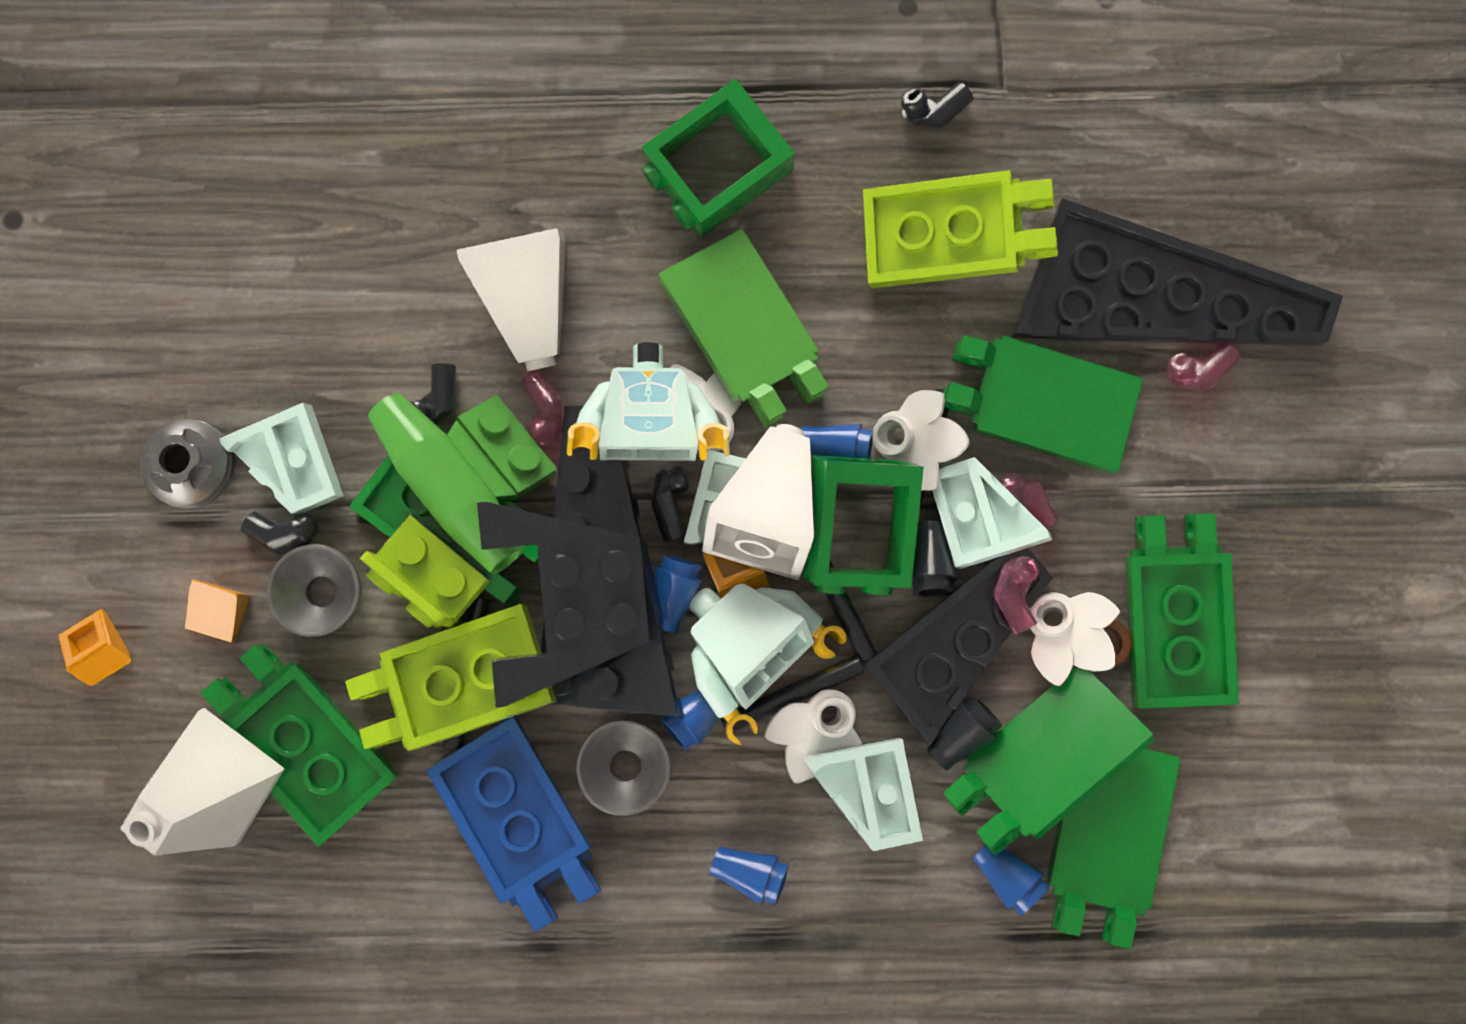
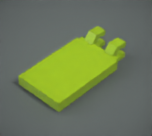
(954, 228)
(446, 681)

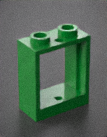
(757, 131)
(907, 483)

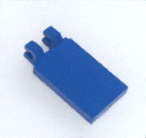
(515, 820)

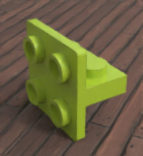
(427, 574)

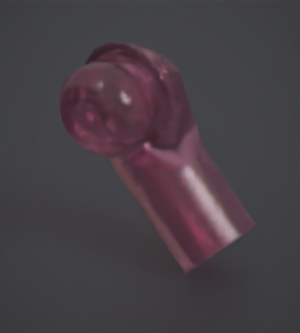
(1202, 374)
(549, 407)
(1031, 496)
(1012, 590)

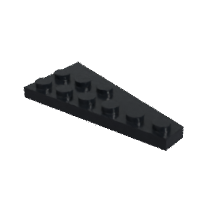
(1154, 287)

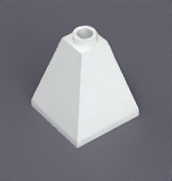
(522, 291)
(767, 507)
(202, 791)

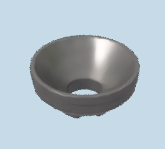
(207, 471)
(290, 590)
(600, 783)

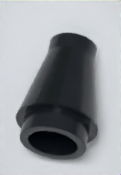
(932, 562)
(964, 733)

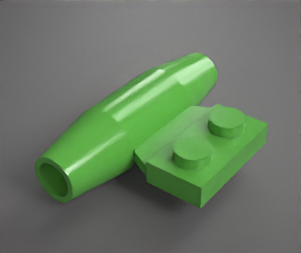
(479, 460)

